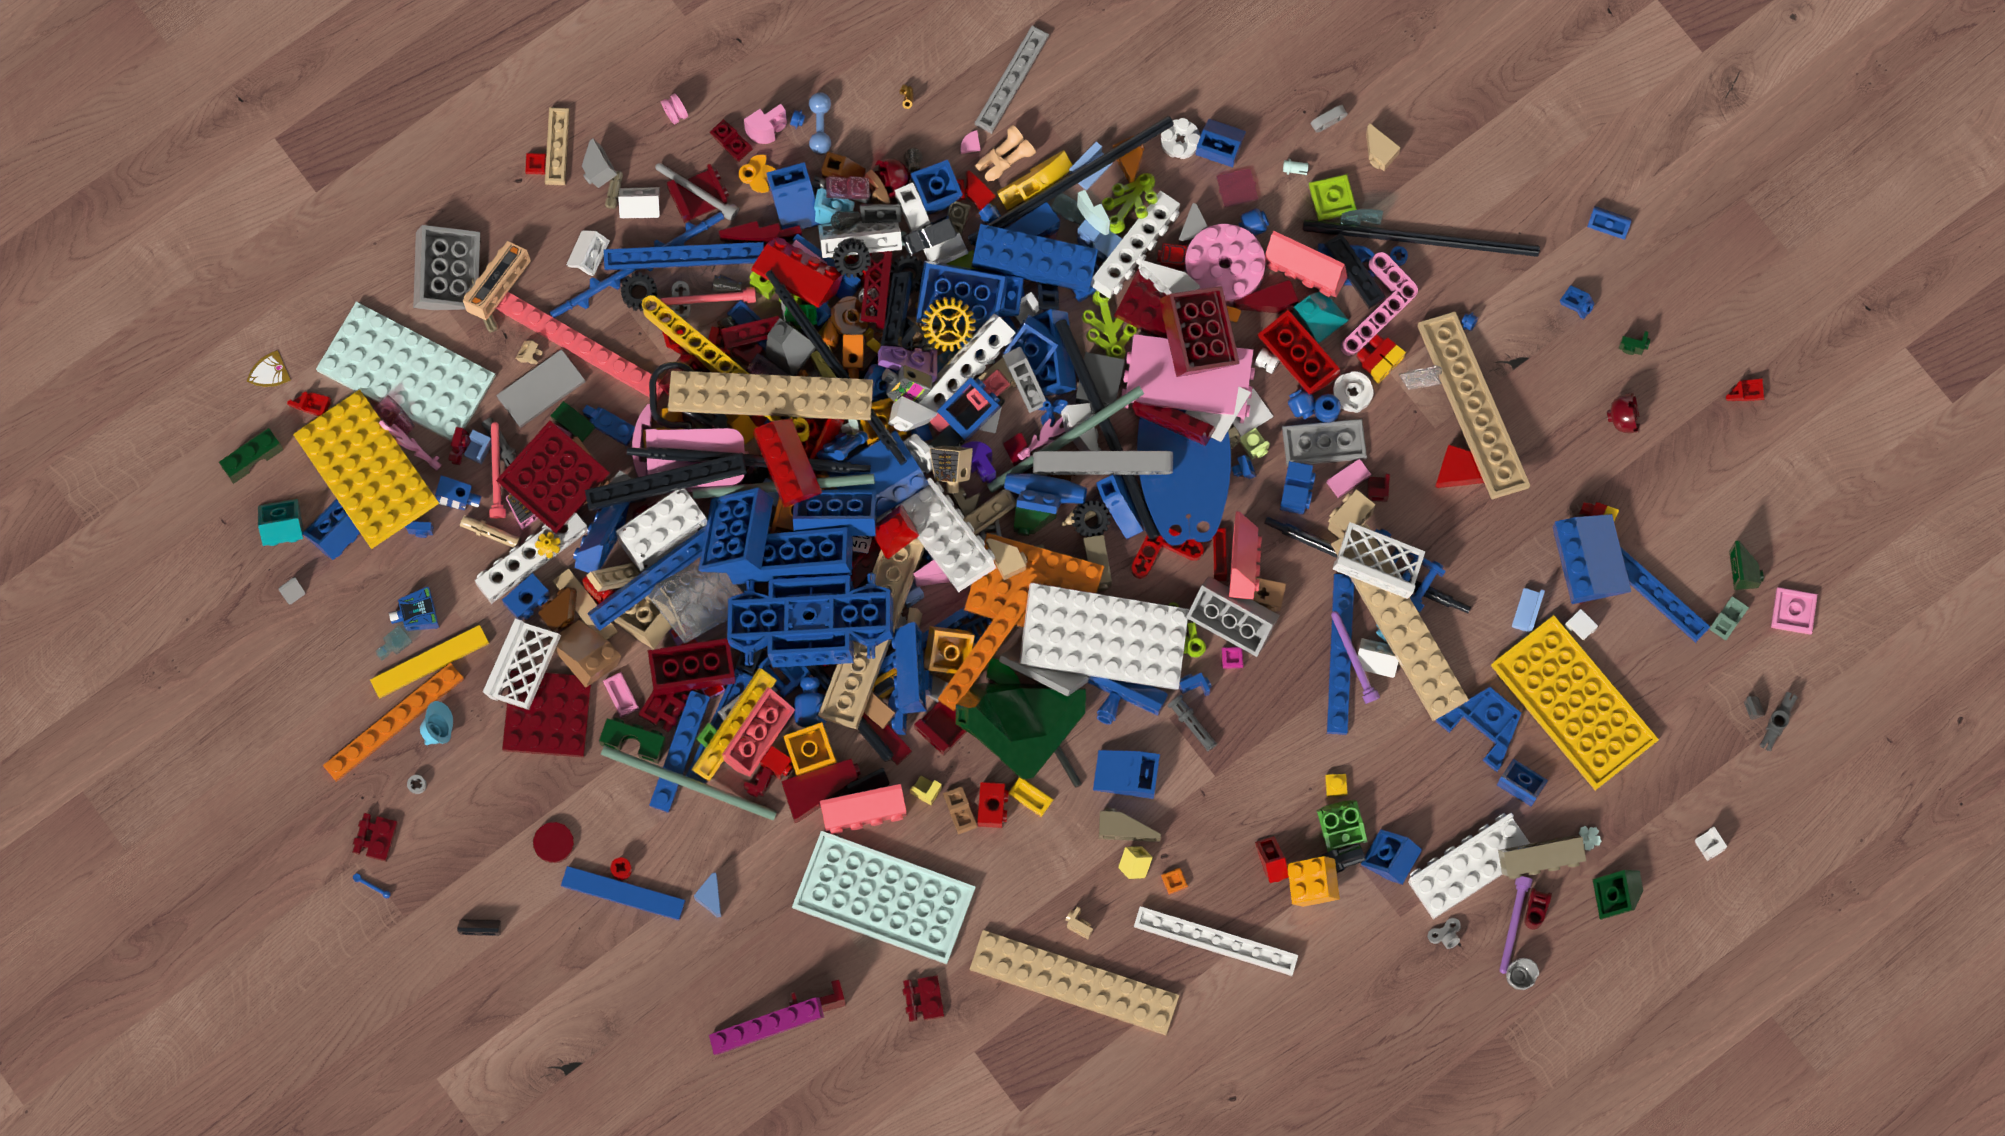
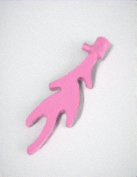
(1045, 433)
(410, 444)

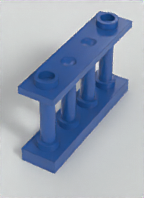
(1434, 567)

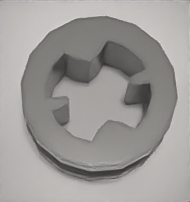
(416, 778)

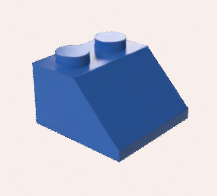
(936, 186)
(1035, 342)
(1391, 856)

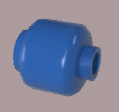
(1254, 221)
(1301, 403)
(1324, 403)

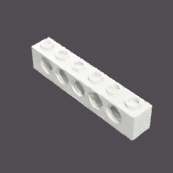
(1109, 285)
(966, 355)
(494, 590)

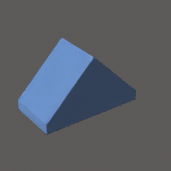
(709, 895)

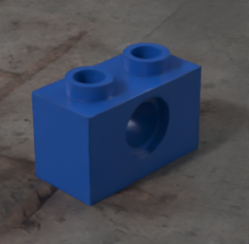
(529, 586)

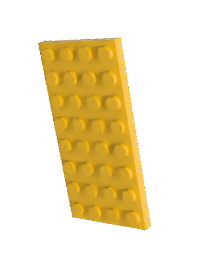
(365, 469)
(1574, 702)

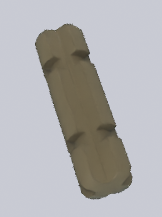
(613, 190)

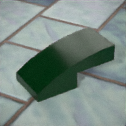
(572, 421)

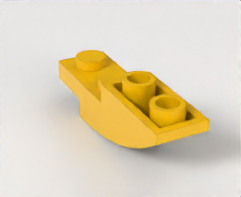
(1036, 181)

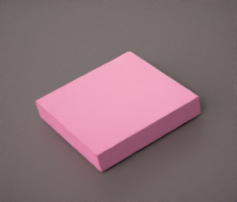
(1794, 610)

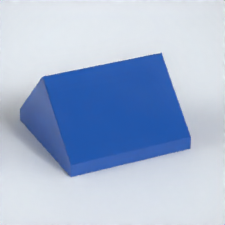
(1522, 782)

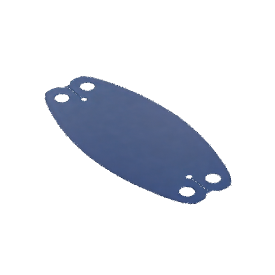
(1195, 486)

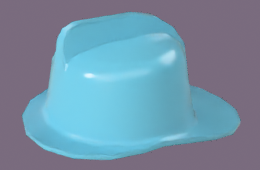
(437, 724)

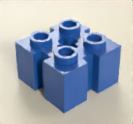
(1296, 491)

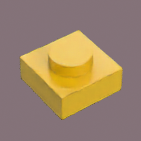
(1336, 785)

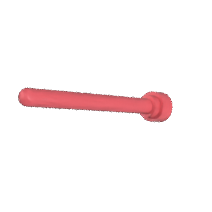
(746, 295)
(497, 510)

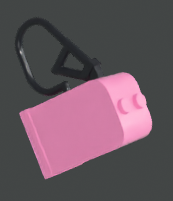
(691, 439)

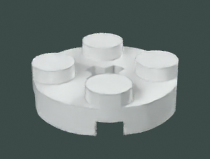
(1180, 149)
(1364, 391)
(920, 452)

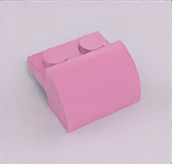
(762, 127)

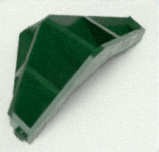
(1020, 721)

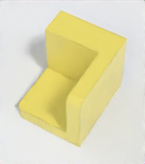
(926, 790)
(1135, 862)

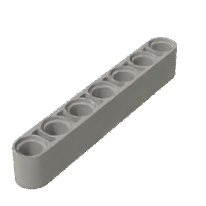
(1103, 462)

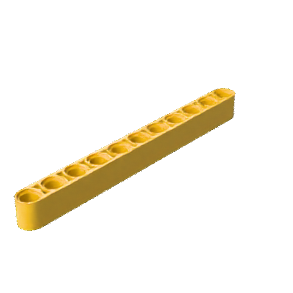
(705, 348)

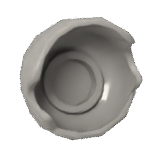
(1522, 973)

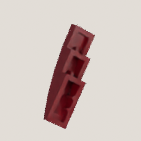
(752, 233)

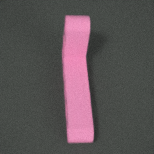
(1384, 309)

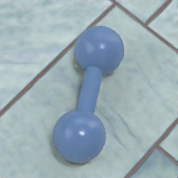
(820, 104)

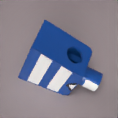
(447, 494)

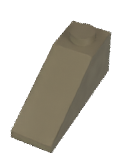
(1119, 826)

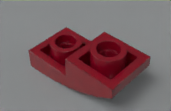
(731, 140)

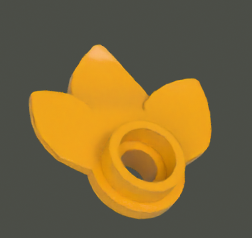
(758, 180)

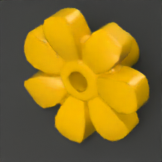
(547, 545)

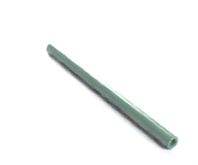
(1071, 435)
(770, 486)
(688, 782)

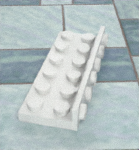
(948, 537)
(1465, 867)

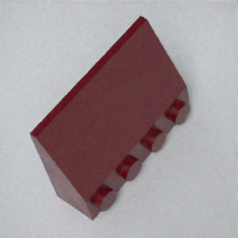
(1199, 331)

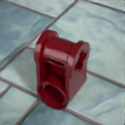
(1537, 904)

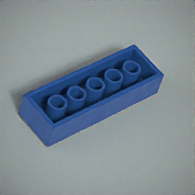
(1034, 258)
(803, 554)

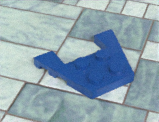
(1492, 717)

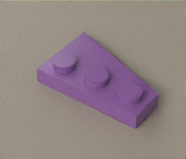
(895, 357)

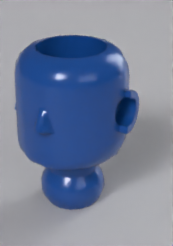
(808, 703)

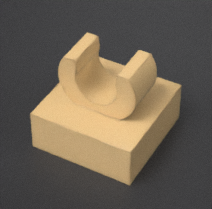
(526, 352)

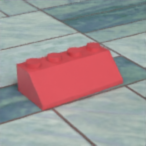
(1305, 265)
(1244, 558)
(757, 733)
(863, 808)

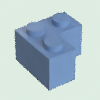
(1092, 238)

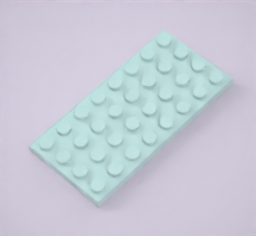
(420, 375)
(884, 897)

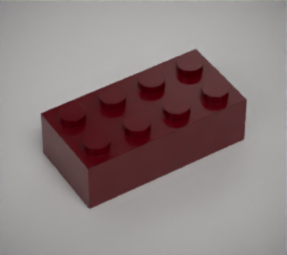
(691, 666)

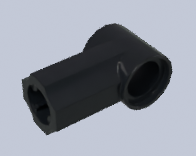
(1346, 857)

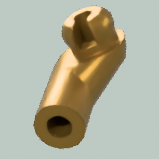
(908, 93)

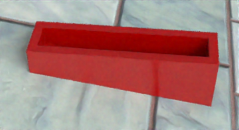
(1219, 555)

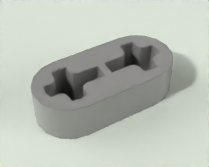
(1329, 118)
(675, 287)

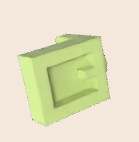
(1254, 444)

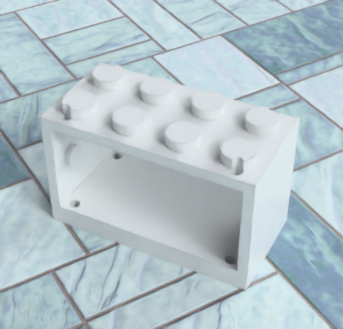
(661, 529)

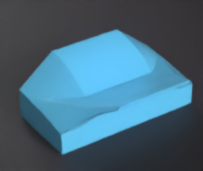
(827, 207)

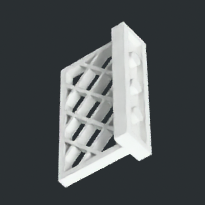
(885, 239)
(1369, 573)
(506, 662)

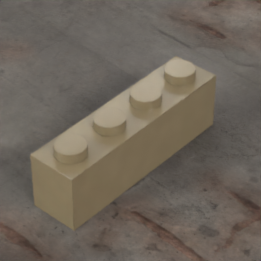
(1542, 855)

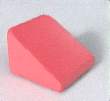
(939, 424)

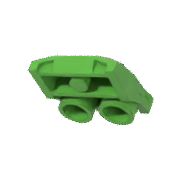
(1341, 824)

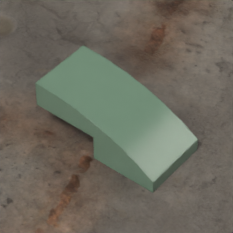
(1729, 618)

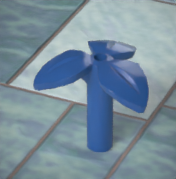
(1057, 407)

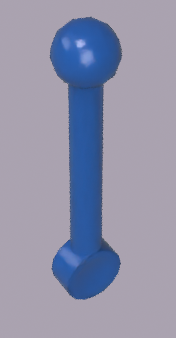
(357, 878)

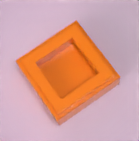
(1174, 881)

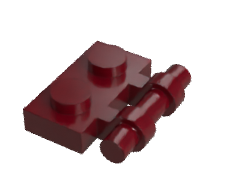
(655, 709)
(381, 837)
(930, 998)

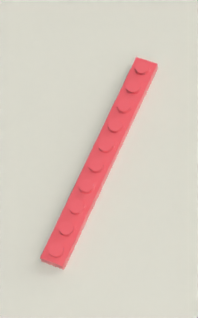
(577, 344)

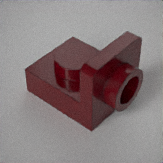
(762, 780)

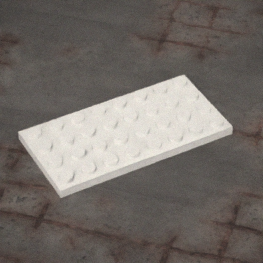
(1103, 636)

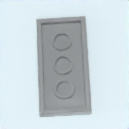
(540, 388)
(1324, 442)
(1058, 680)

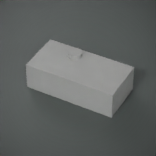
(1233, 619)

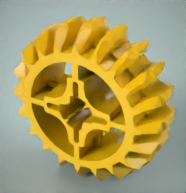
(941, 330)

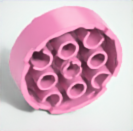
(1230, 246)

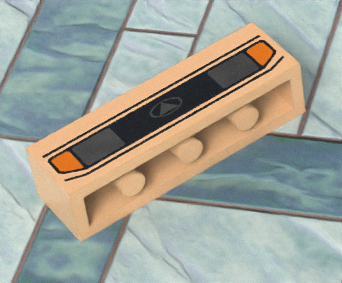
(496, 280)

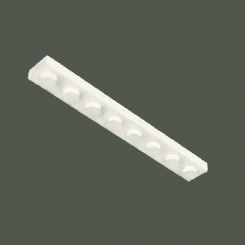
(1216, 941)

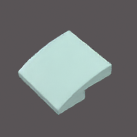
(1094, 215)

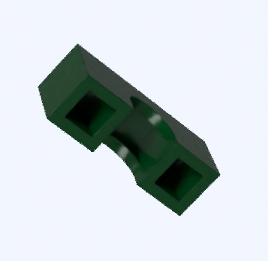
(241, 460)
(617, 732)

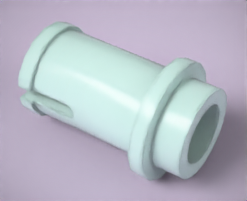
(1295, 167)

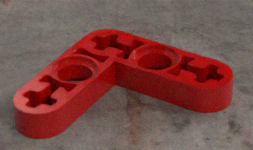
(1162, 543)

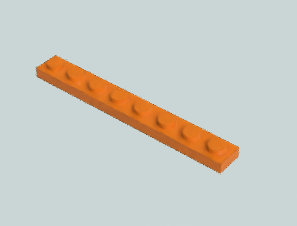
(990, 641)
(393, 722)

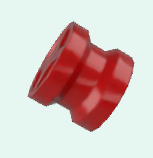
(623, 871)

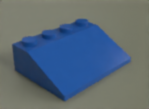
(975, 287)
(892, 481)
(736, 532)
(1591, 557)

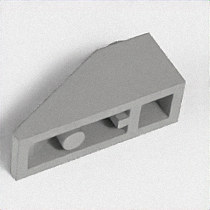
(1024, 379)

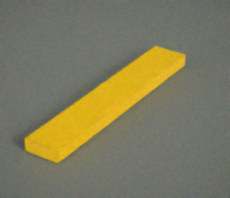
(429, 661)
(712, 755)

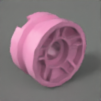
(674, 108)

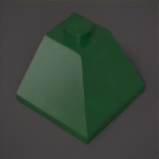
(1031, 521)
(1744, 568)
(1617, 893)

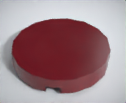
(553, 842)

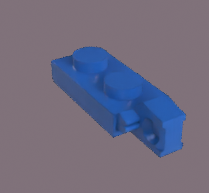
(610, 424)

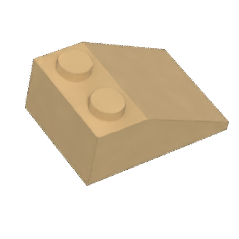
(645, 622)

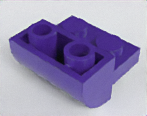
(981, 461)

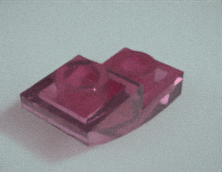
(847, 188)
(394, 414)

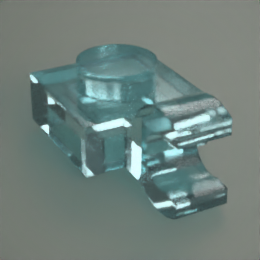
(395, 641)

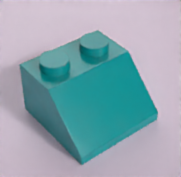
(280, 522)

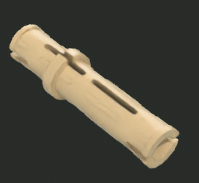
(489, 531)

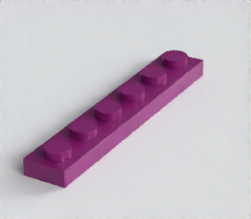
(766, 1026)

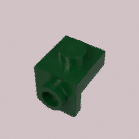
(1633, 346)

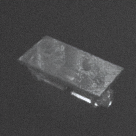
(1422, 377)

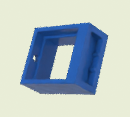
(959, 428)

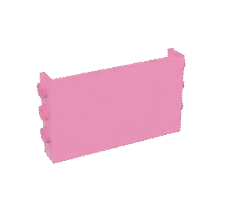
(1203, 392)

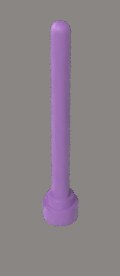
(1369, 692)
(1522, 886)

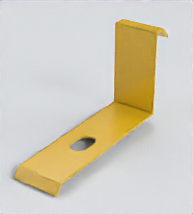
(871, 342)

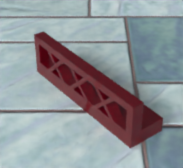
(883, 290)
(1176, 421)

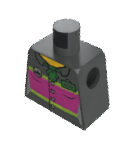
(907, 383)

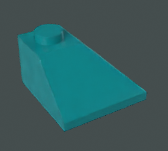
(1319, 316)

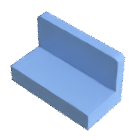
(1090, 155)
(1527, 610)

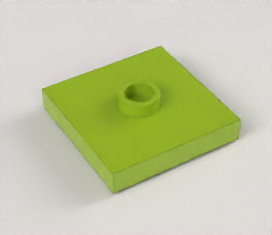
(1332, 197)

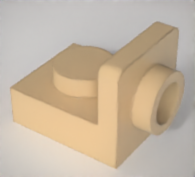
(1080, 927)

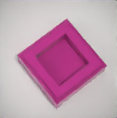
(1232, 657)

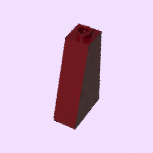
(808, 789)

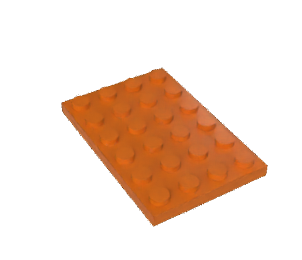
(1063, 571)

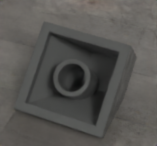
(788, 347)

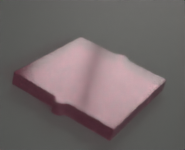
(1237, 187)

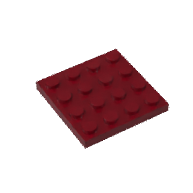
(552, 476)
(555, 719)

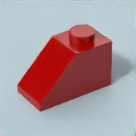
(1272, 859)

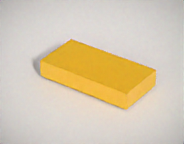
(1030, 796)

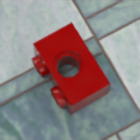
(987, 816)

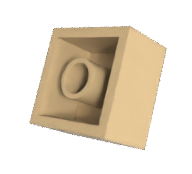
(1355, 509)

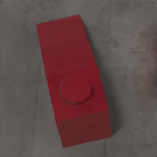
(1270, 300)

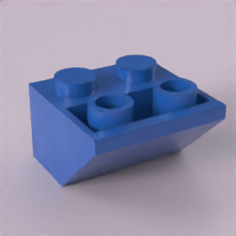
(1220, 143)

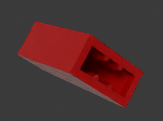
(1458, 469)

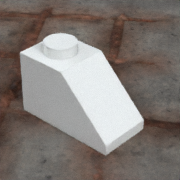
(909, 415)

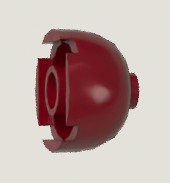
(892, 175)
(1624, 413)

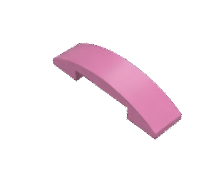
(643, 422)

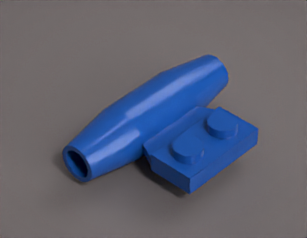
(1043, 492)

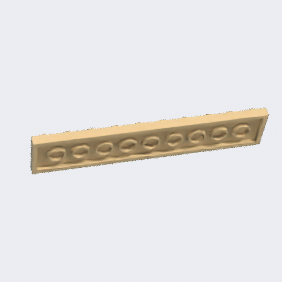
(770, 395)
(1473, 405)
(1407, 637)
(854, 681)
(1074, 982)

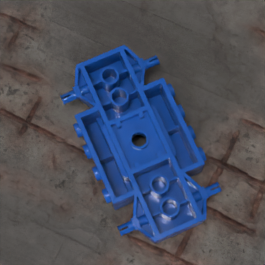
(828, 638)

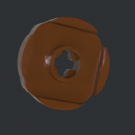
(840, 320)

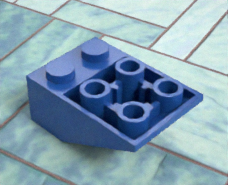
(793, 196)
(1126, 773)

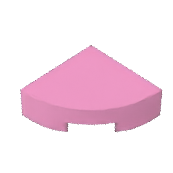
(970, 143)

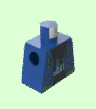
(416, 611)

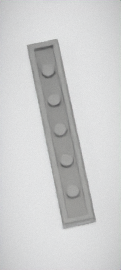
(1011, 79)

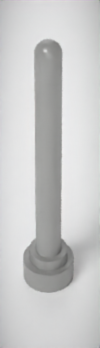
(728, 210)

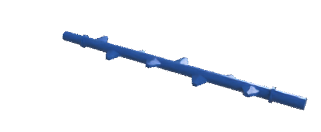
(614, 280)

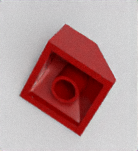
(895, 531)

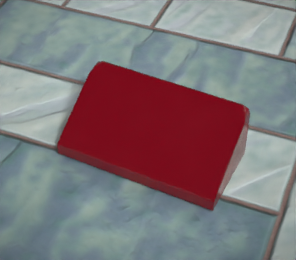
(1014, 446)

